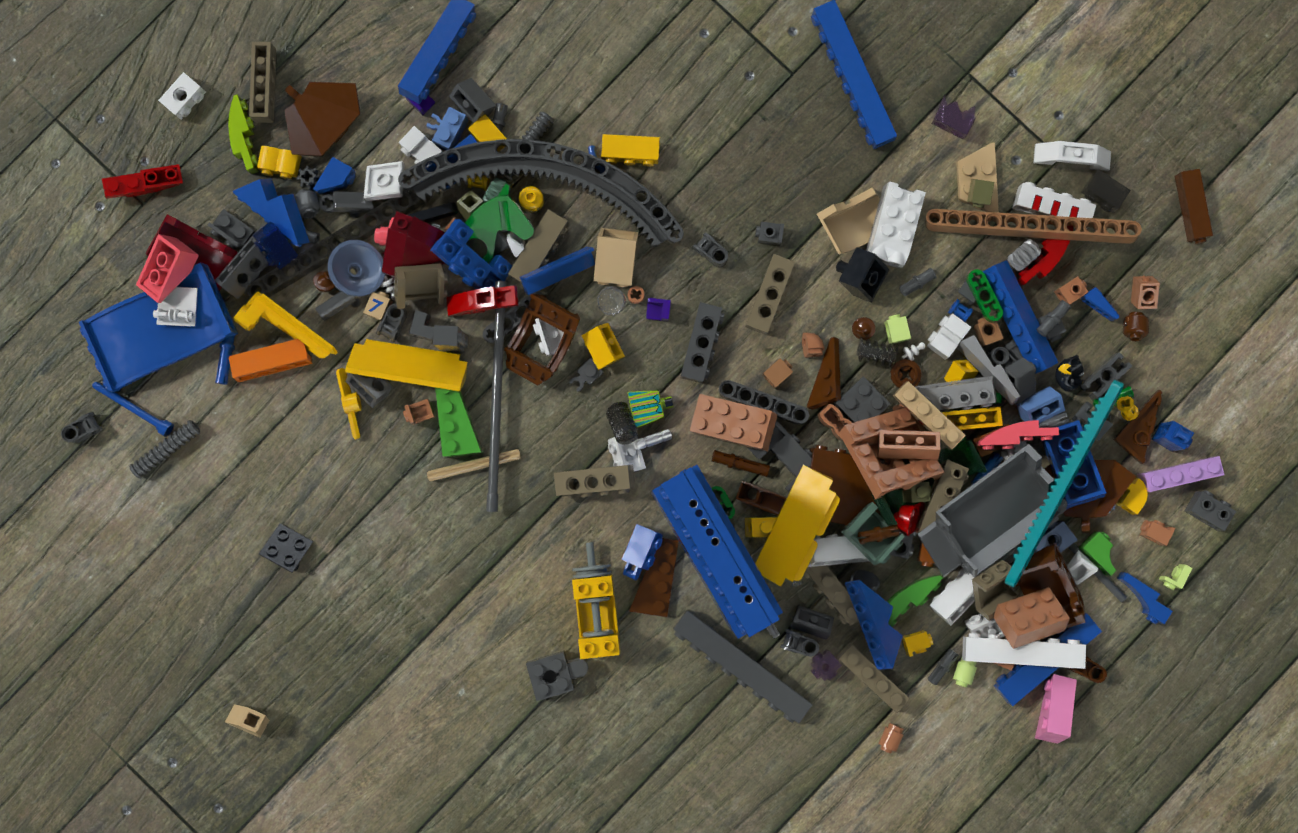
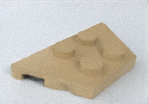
(979, 166)

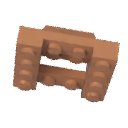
(863, 444)

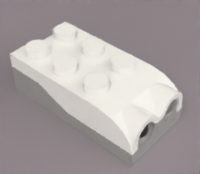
(895, 224)

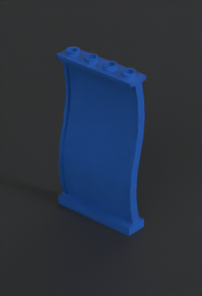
(131, 343)

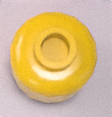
(531, 199)

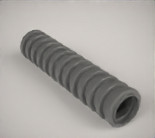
(535, 133)
(164, 449)

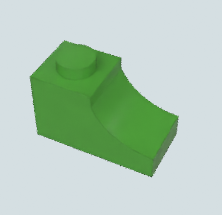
(1097, 549)

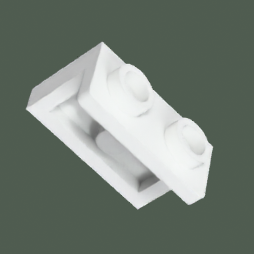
(549, 336)

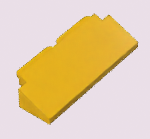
(407, 364)
(799, 521)

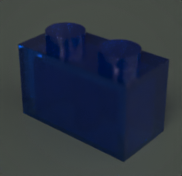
(275, 245)

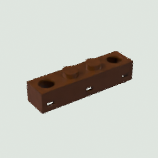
(765, 499)

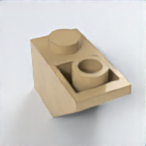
(247, 720)

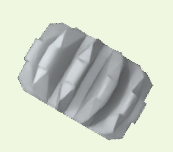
(1024, 255)

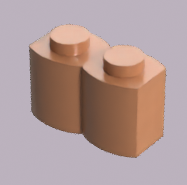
(833, 418)

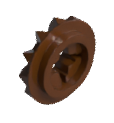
(905, 364)

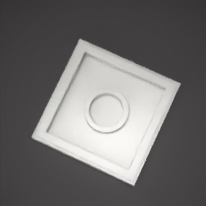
(383, 182)

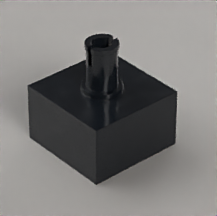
(862, 274)

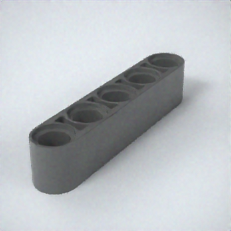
(773, 401)

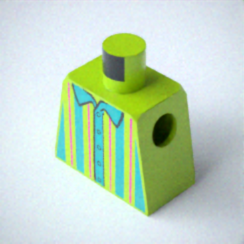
(648, 406)

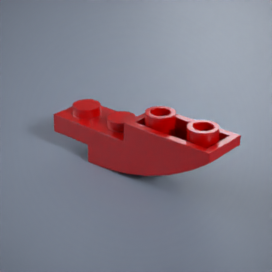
(142, 183)
(1052, 252)
(481, 300)

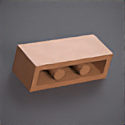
(909, 444)

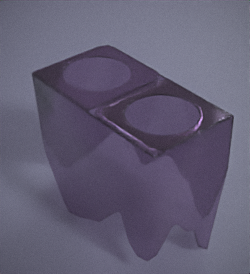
(953, 120)

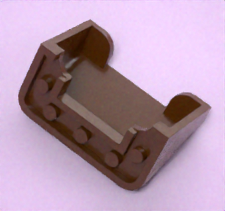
(1050, 570)

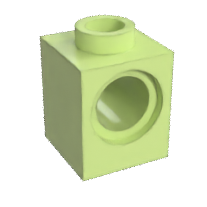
(897, 329)

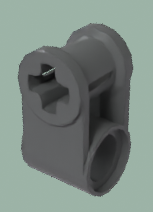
(708, 248)
(391, 323)
(1007, 358)
(85, 427)
(798, 643)

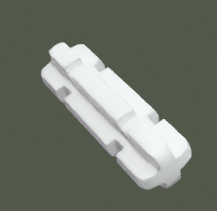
(653, 439)

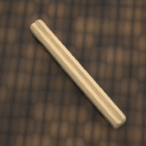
(471, 465)

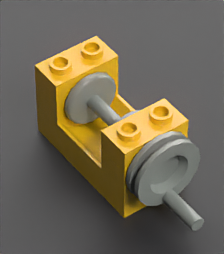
(596, 609)

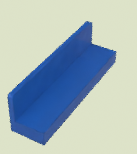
(558, 270)

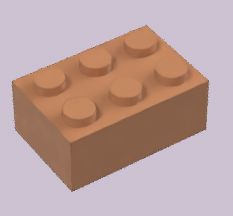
(1031, 617)

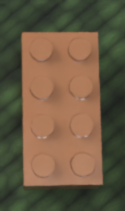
(733, 422)

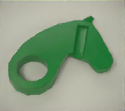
(495, 215)

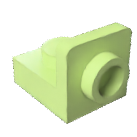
(1179, 577)

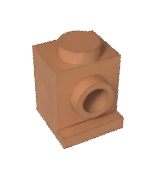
(1156, 532)

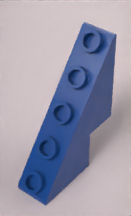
(279, 210)
(873, 617)

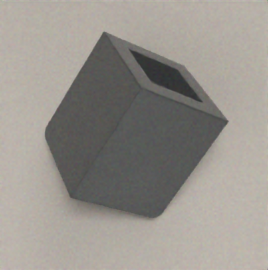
(966, 292)

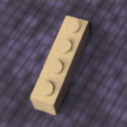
(928, 415)

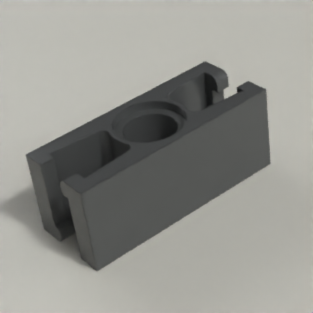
(1113, 375)

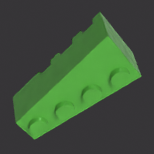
(455, 425)

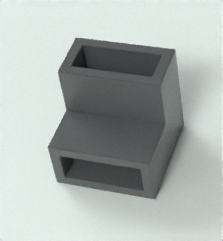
(420, 326)

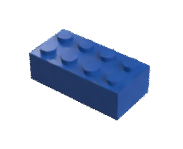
(1087, 483)

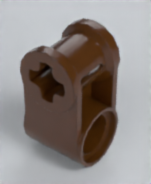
(1087, 672)

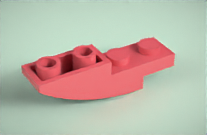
(1010, 435)

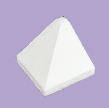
(515, 243)

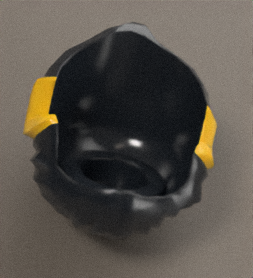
(1069, 373)

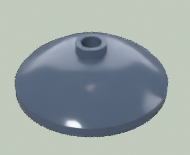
(364, 260)

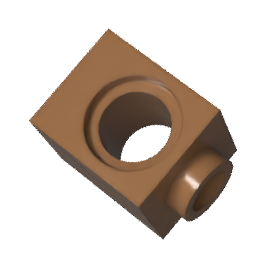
(984, 339)
(778, 372)

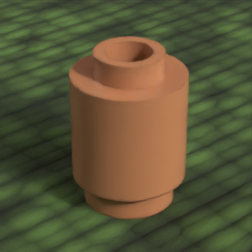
(891, 738)

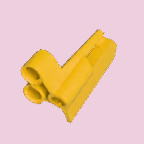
(264, 307)

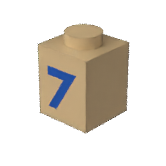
(377, 305)

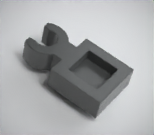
(588, 373)

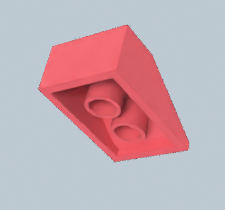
(166, 267)

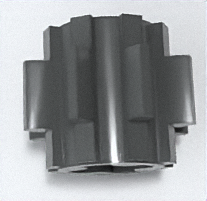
(305, 175)

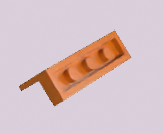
(269, 360)

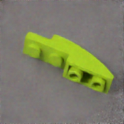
(239, 129)

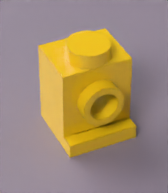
(917, 642)

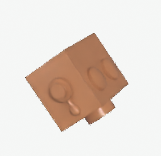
(1145, 292)

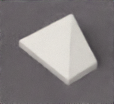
(1081, 567)

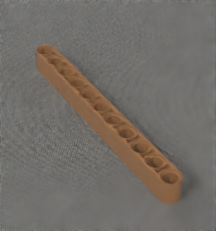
(1040, 221)

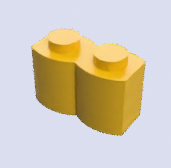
(278, 161)

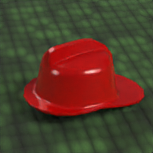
(908, 517)

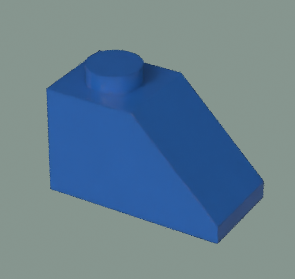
(335, 177)

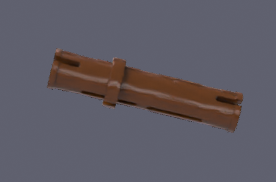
(731, 460)

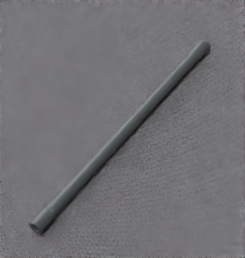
(492, 495)

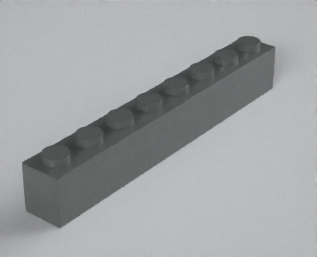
(742, 666)

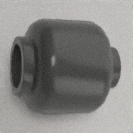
(307, 203)

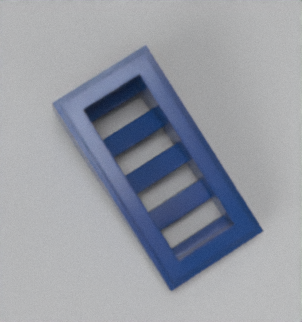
(1099, 303)

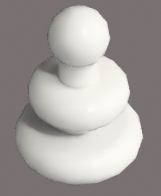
(388, 283)
(914, 350)

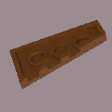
(656, 585)

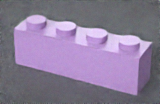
(1182, 473)

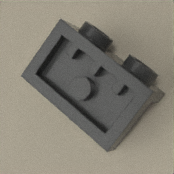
(232, 229)

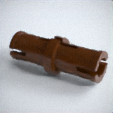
(878, 534)

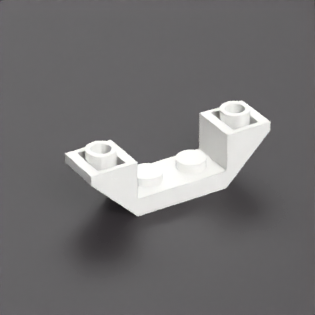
(1072, 152)

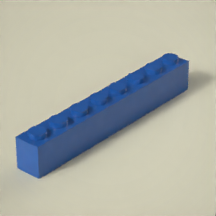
(853, 74)

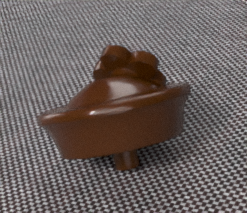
(323, 282)
(863, 328)

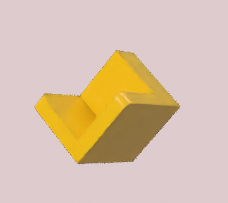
(960, 371)

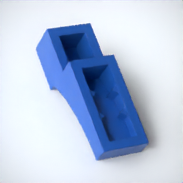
(1147, 596)

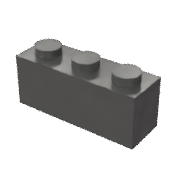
(449, 338)

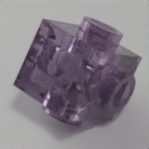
(831, 668)

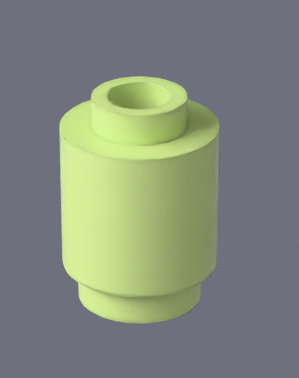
(965, 673)

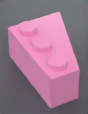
(1056, 709)

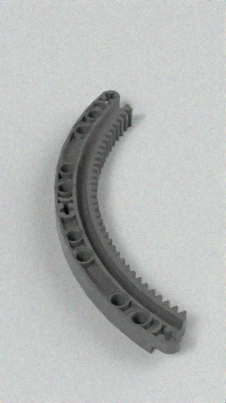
(483, 159)

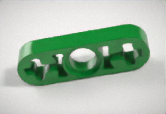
(973, 285)

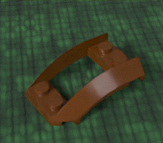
(552, 314)

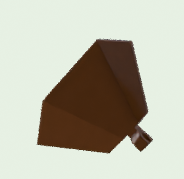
(320, 116)
(1115, 481)

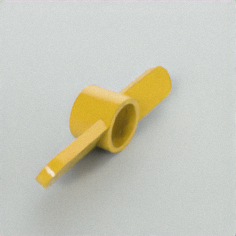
(350, 402)

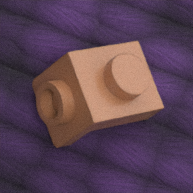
(418, 412)

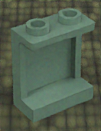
(866, 520)

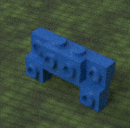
(465, 262)

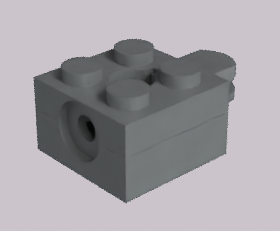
(554, 674)

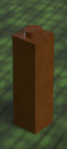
(1193, 206)

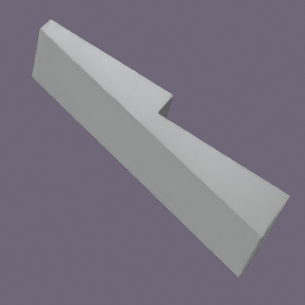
(977, 357)

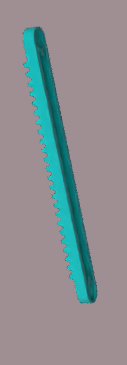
(1063, 482)

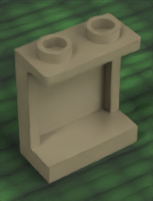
(419, 283)
(991, 589)

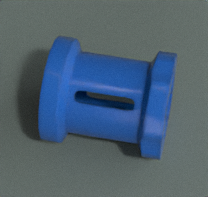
(960, 310)

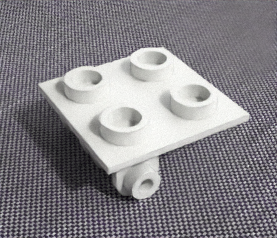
(178, 308)

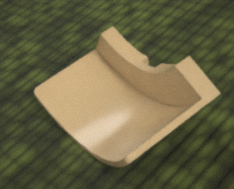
(852, 223)

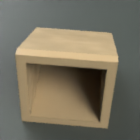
(615, 257)

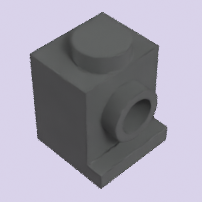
(775, 238)

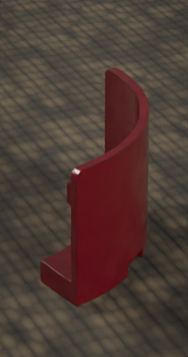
(210, 251)

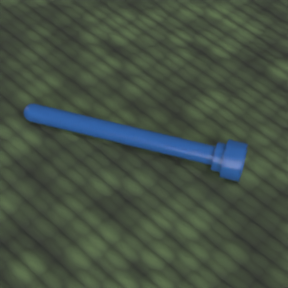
(163, 427)

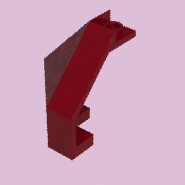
(409, 244)

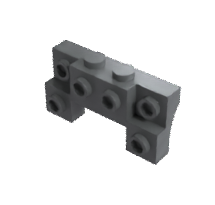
(787, 450)

